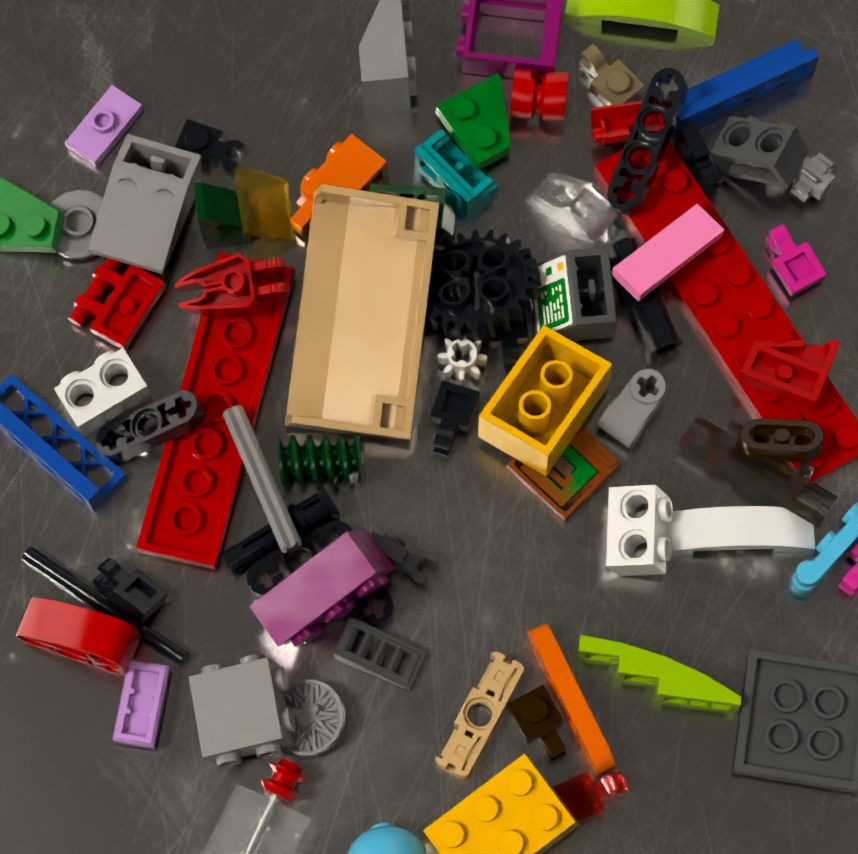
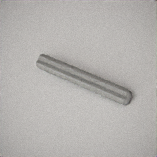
(262, 479)

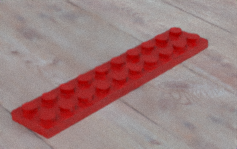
(733, 305)

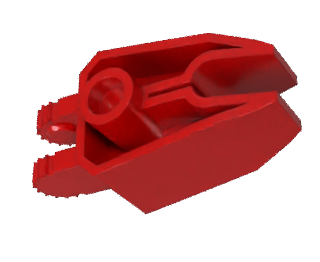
(231, 286)

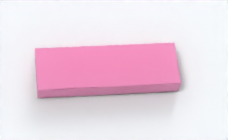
(667, 252)

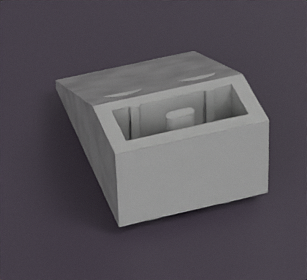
(388, 59)
(145, 203)

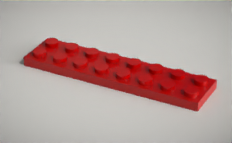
(203, 467)

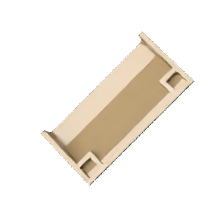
(362, 313)

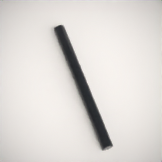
(103, 604)

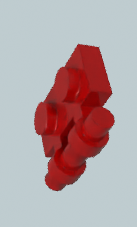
(126, 307)

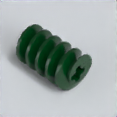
(319, 460)

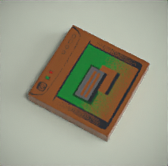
(573, 477)

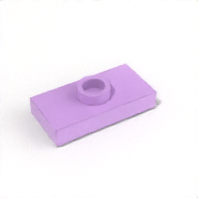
(104, 126)
(141, 704)

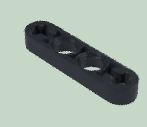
(643, 140)

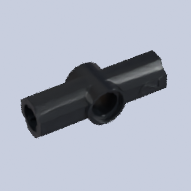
(651, 317)

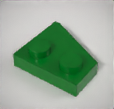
(478, 121)
(27, 222)

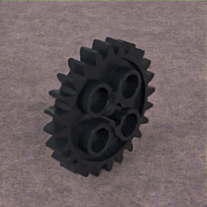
(505, 285)

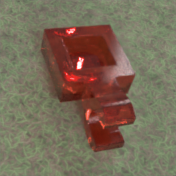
(584, 796)

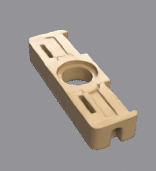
(470, 740)

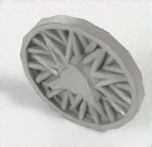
(80, 214)
(317, 715)

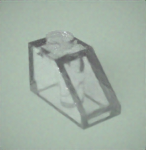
(573, 206)

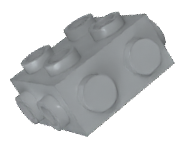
(242, 710)

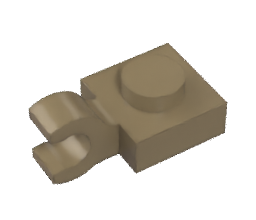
(612, 83)

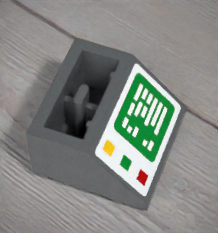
(576, 295)

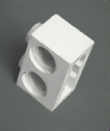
(108, 401)
(628, 532)

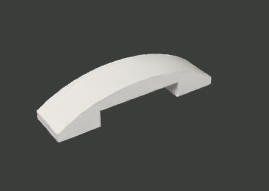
(739, 530)

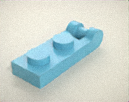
(831, 551)

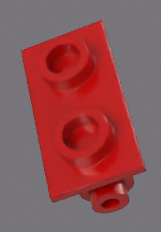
(615, 122)

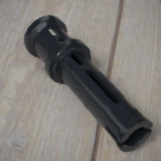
(304, 517)

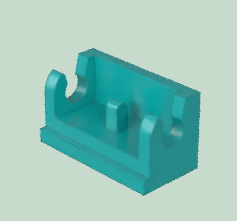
(453, 170)

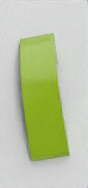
(690, 17)

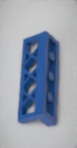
(747, 84)
(49, 456)

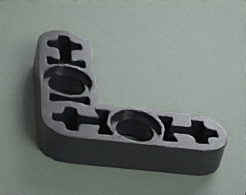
(321, 534)

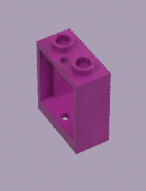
(490, 64)

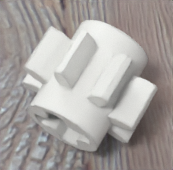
(461, 369)

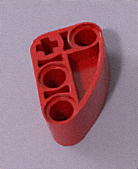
(80, 634)

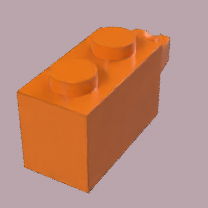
(348, 166)

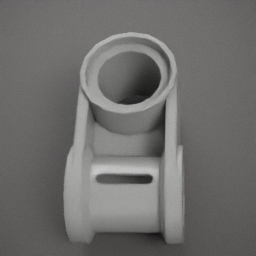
(630, 412)

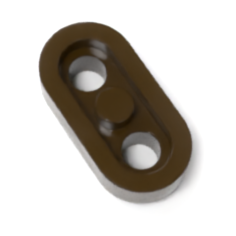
(782, 439)

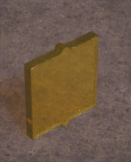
(264, 205)

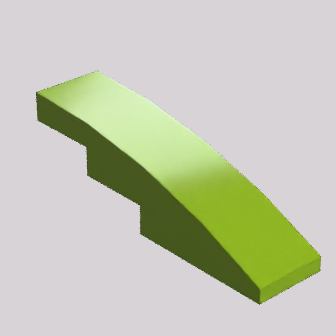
(673, 681)

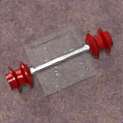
(260, 823)

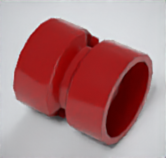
(539, 95)

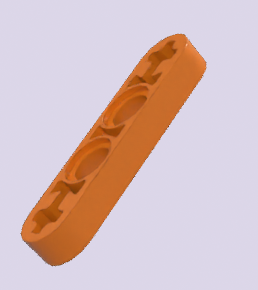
(571, 699)

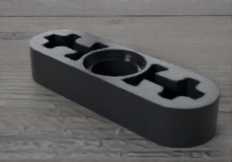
(167, 429)

